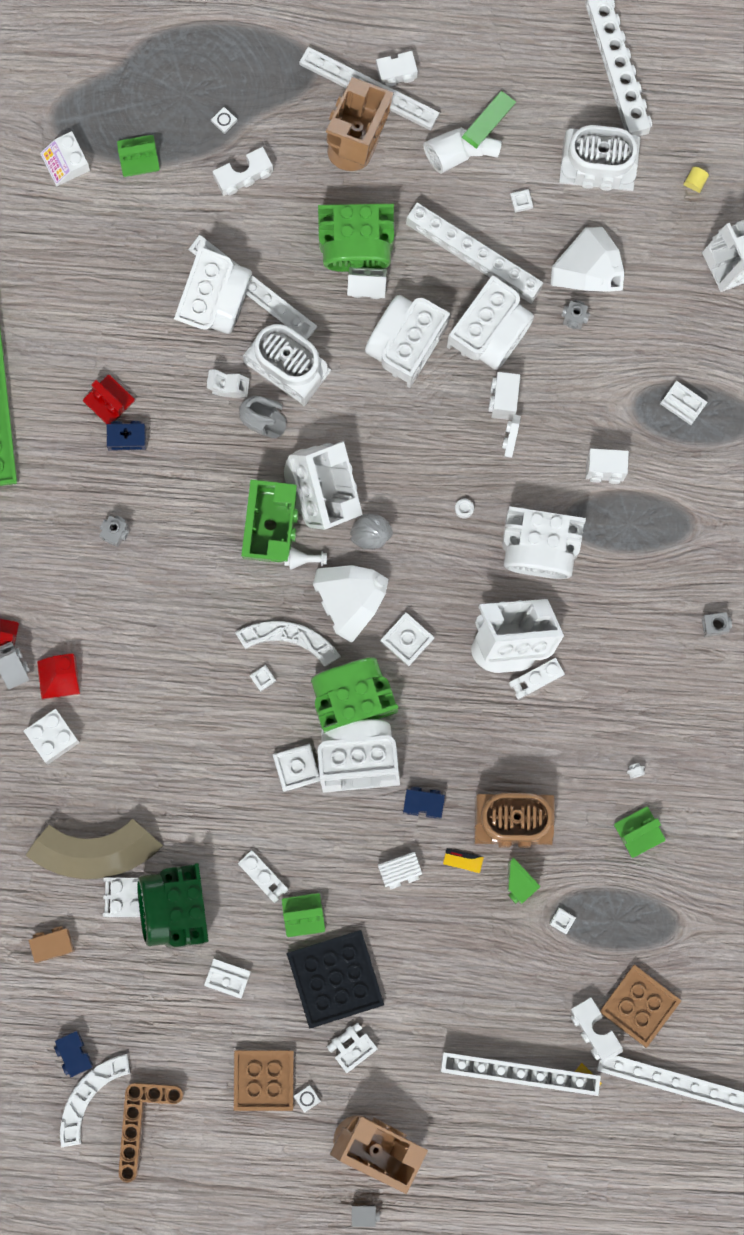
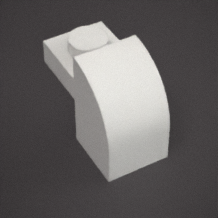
(227, 384)

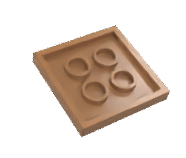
(640, 1006)
(263, 1080)

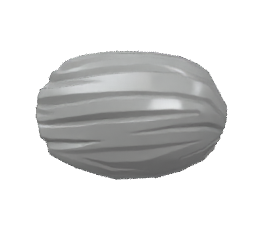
(262, 416)
(371, 531)

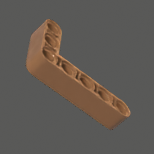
(138, 1102)

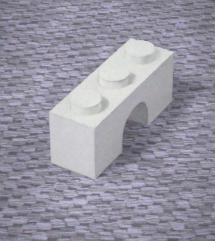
(230, 180)
(603, 1046)

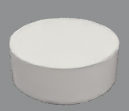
(464, 508)

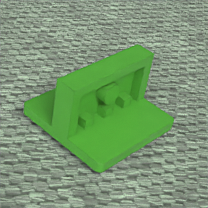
(138, 156)
(639, 832)
(303, 915)

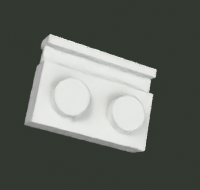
(683, 403)
(227, 978)

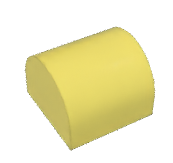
(696, 179)

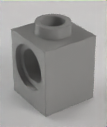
(710, 630)
(365, 1215)

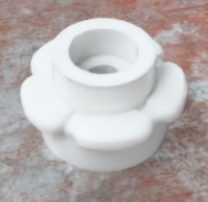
(635, 770)

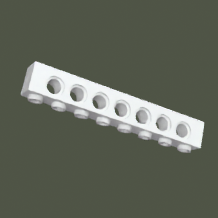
(599, 23)
(473, 252)
(520, 1074)

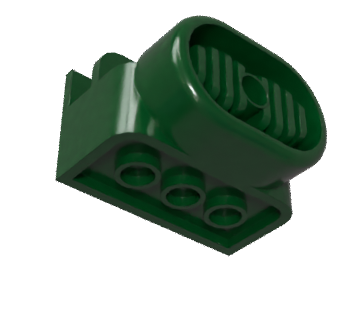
(172, 907)

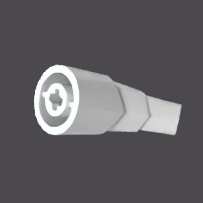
(451, 149)

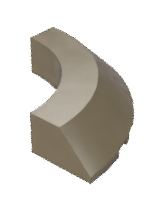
(96, 856)

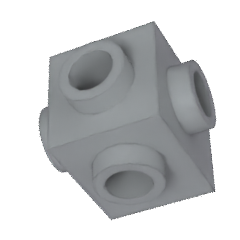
(572, 320)
(114, 537)

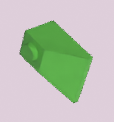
(520, 883)

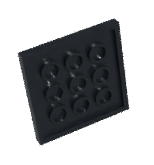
(335, 979)

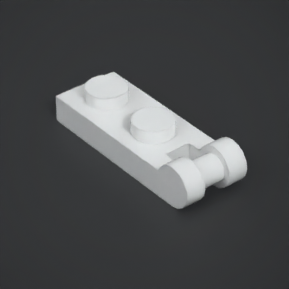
(537, 678)
(262, 876)

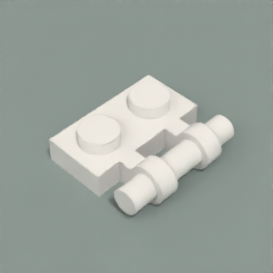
(356, 1052)

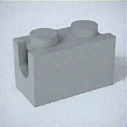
(11, 667)

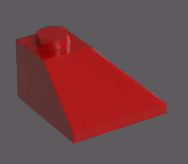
(58, 676)

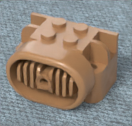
(357, 124)
(497, 824)
(378, 1151)

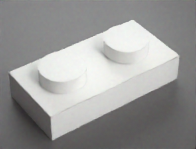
(512, 428)

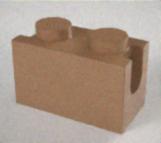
(51, 945)

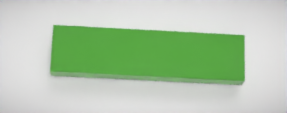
(488, 119)

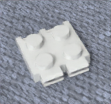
(122, 898)

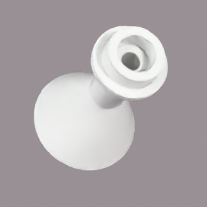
(298, 558)

